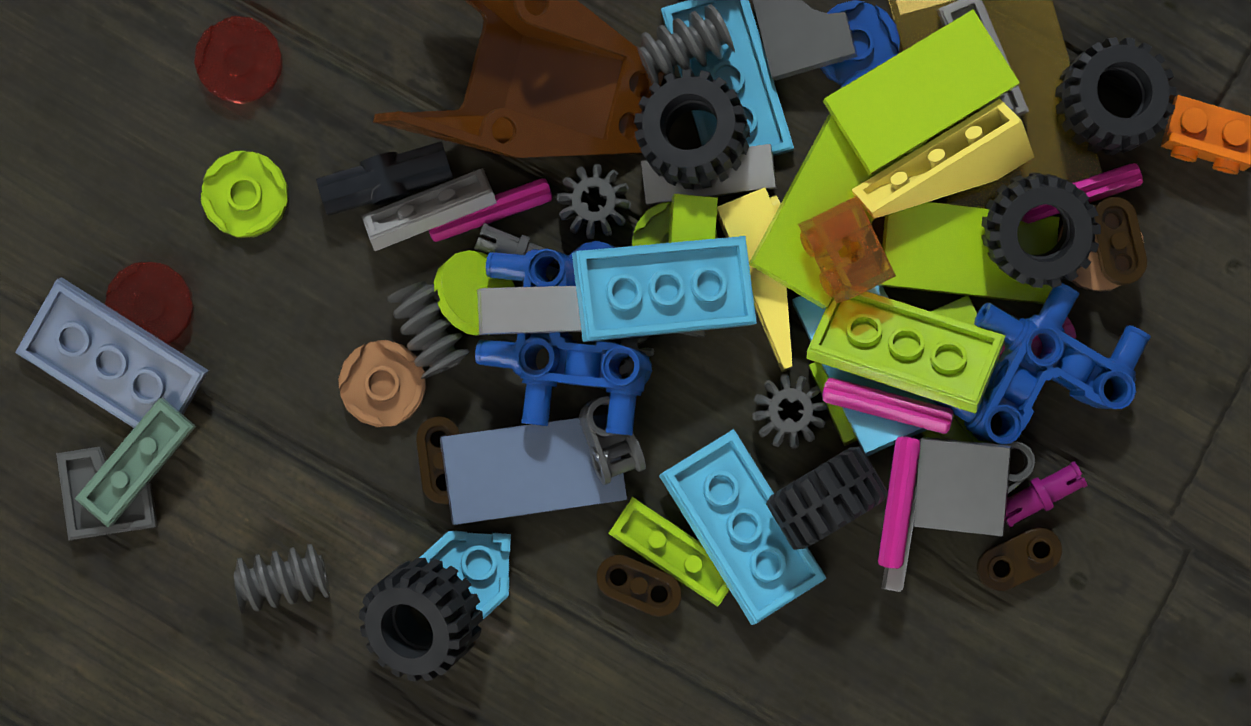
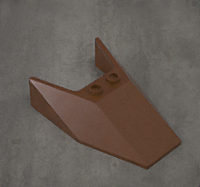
(542, 85)

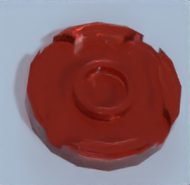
(238, 59)
(152, 299)

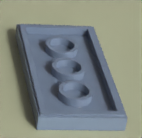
(107, 356)
(524, 471)

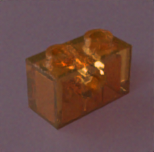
(863, 265)

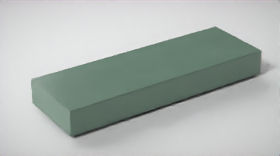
(135, 462)

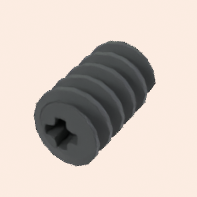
(684, 43)
(428, 327)
(280, 579)

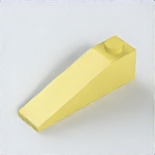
(957, 160)
(751, 218)

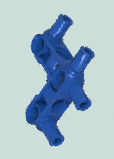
(1063, 359)
(568, 360)

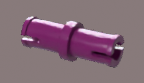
(1044, 493)

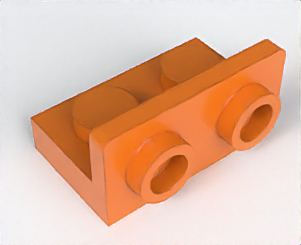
(1209, 134)

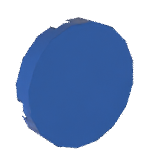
(873, 36)

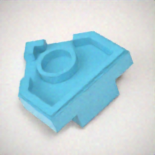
(479, 559)

